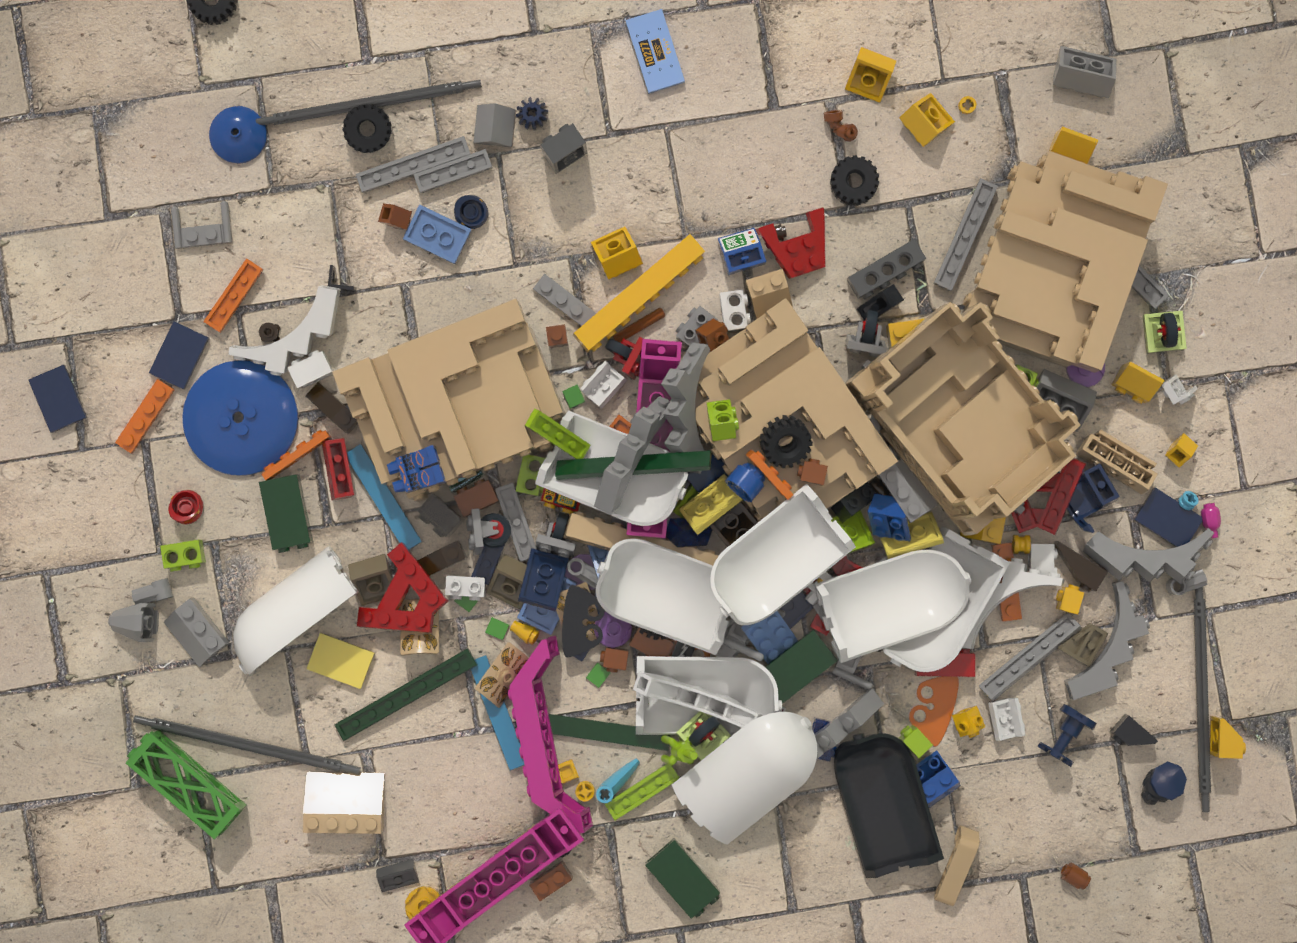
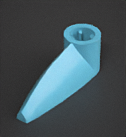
(617, 781)

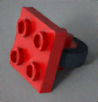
(623, 351)

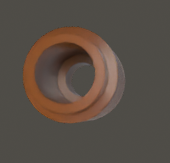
(1075, 876)

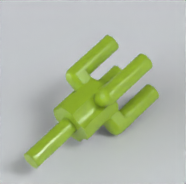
(680, 751)

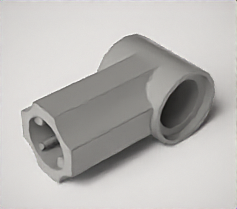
(586, 573)
(1198, 580)
(156, 591)

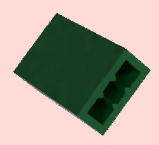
(286, 513)
(800, 665)
(683, 878)

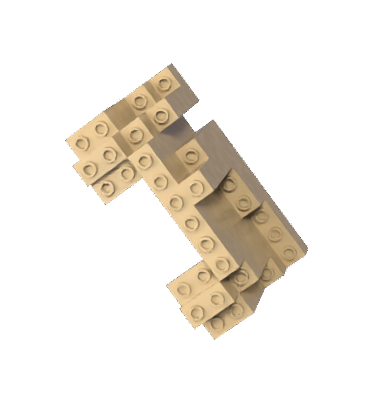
(1065, 258)
(778, 372)
(455, 390)
(965, 416)

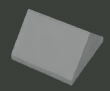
(494, 125)

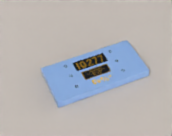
(655, 51)

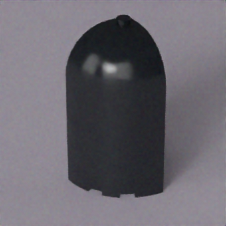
(885, 804)

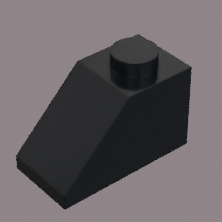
(881, 302)
(1131, 733)

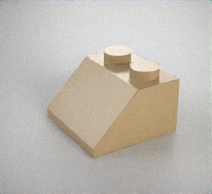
(767, 291)

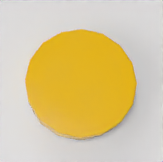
(419, 899)

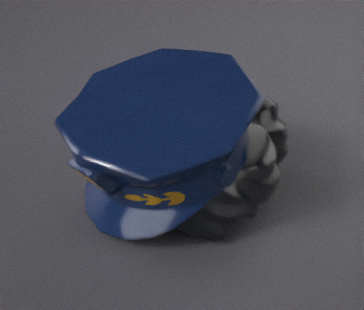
(1163, 783)

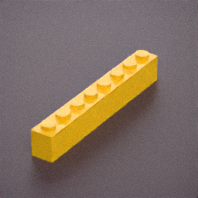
(638, 293)

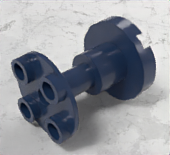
(1071, 728)

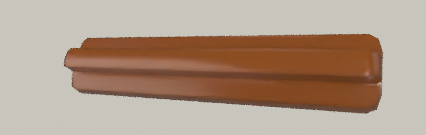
(639, 325)

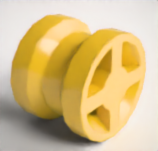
(1021, 544)
(583, 793)

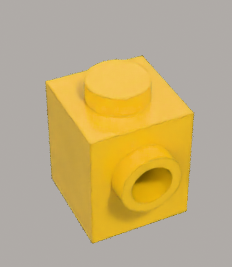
(1181, 450)
(1069, 599)

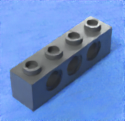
(910, 250)

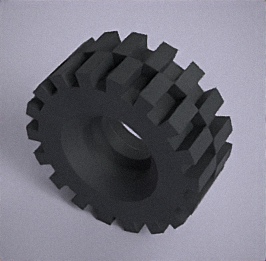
(214, 13)
(352, 132)
(847, 193)
(794, 450)

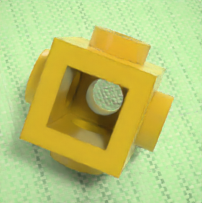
(968, 722)

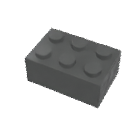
(563, 147)

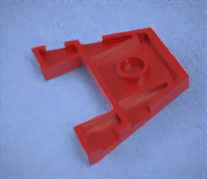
(800, 253)

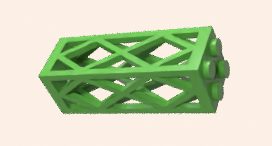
(166, 785)

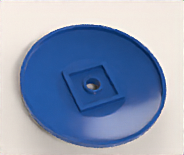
(267, 424)

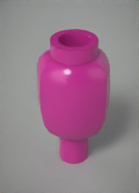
(1211, 518)

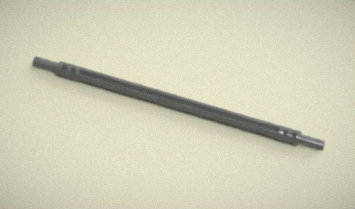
(379, 101)
(1202, 698)
(246, 744)

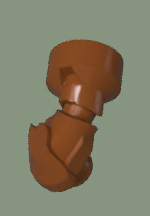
(845, 131)

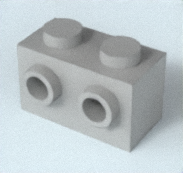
(697, 318)

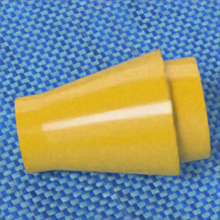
(525, 632)

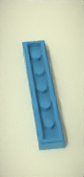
(383, 497)
(500, 720)

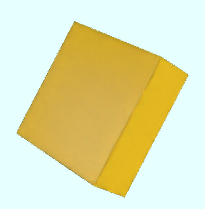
(567, 771)

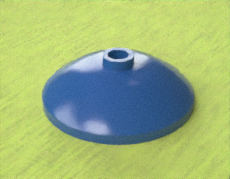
(244, 145)

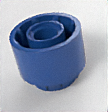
(746, 481)

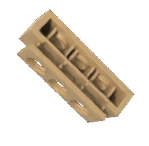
(1118, 460)

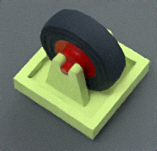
(1164, 331)
(704, 734)

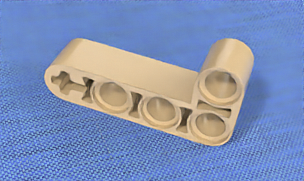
(958, 865)

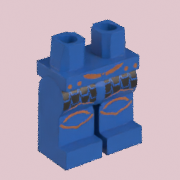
(411, 470)

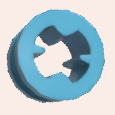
(1188, 505)

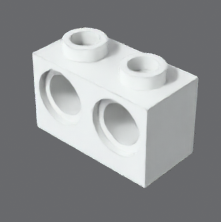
(729, 311)

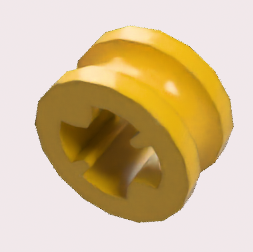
(971, 109)

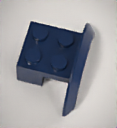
(1091, 495)

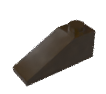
(332, 407)
(443, 558)
(1083, 570)

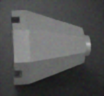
(136, 622)

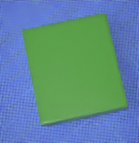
(573, 396)
(466, 603)
(497, 628)
(598, 675)

